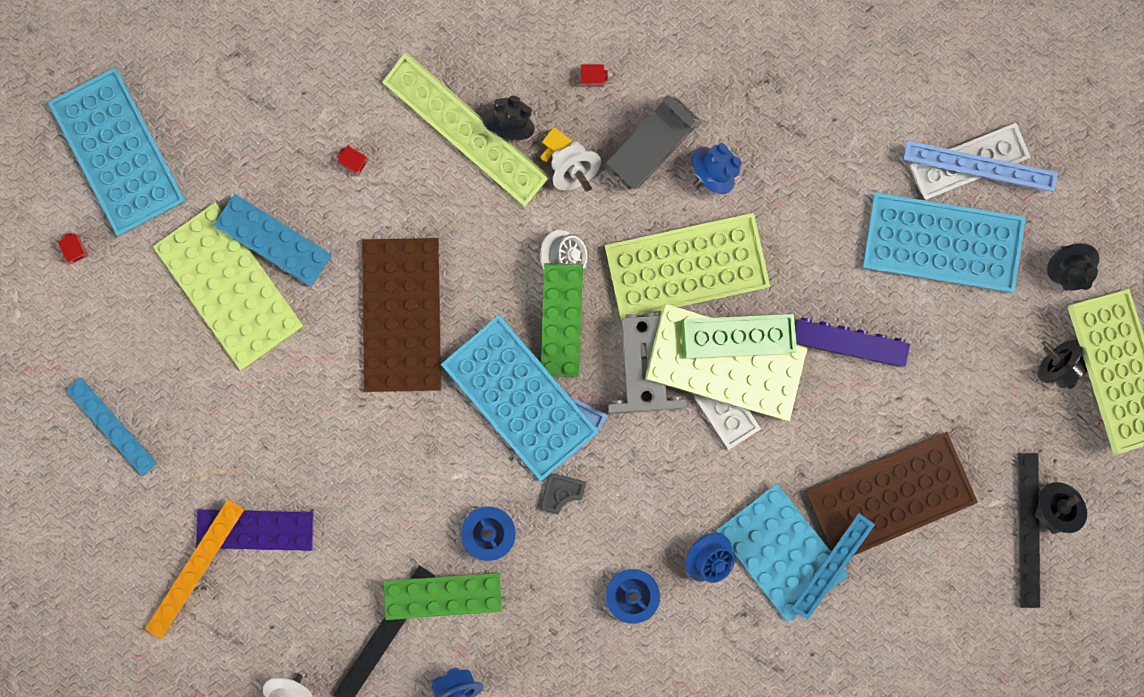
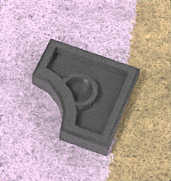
(560, 491)

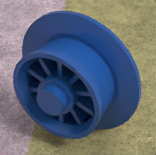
(710, 558)

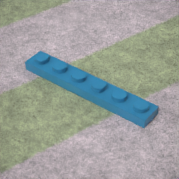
(111, 426)
(833, 566)

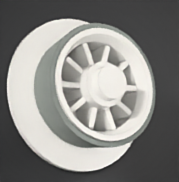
(563, 248)

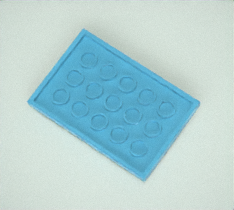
(777, 548)

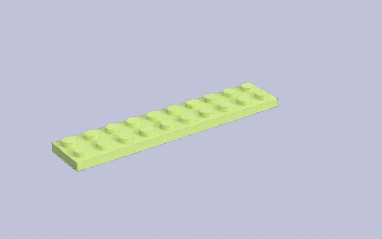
(465, 129)

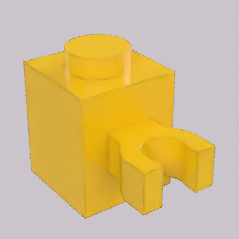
(553, 142)

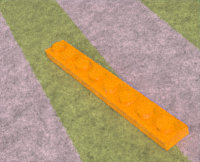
(194, 569)

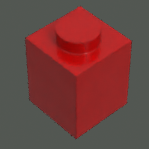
(593, 75)
(352, 160)
(72, 247)

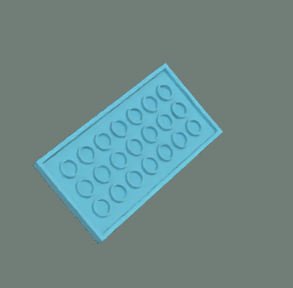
(116, 152)
(944, 242)
(520, 397)

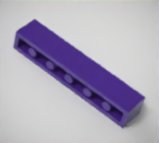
(851, 343)

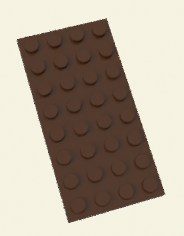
(401, 315)
(895, 493)

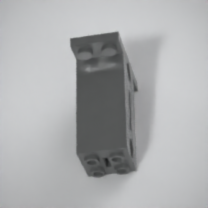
(653, 142)

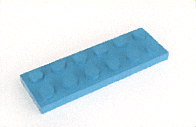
(272, 240)

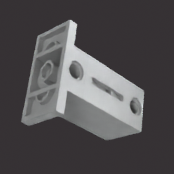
(637, 353)

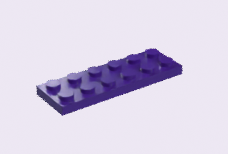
(263, 530)

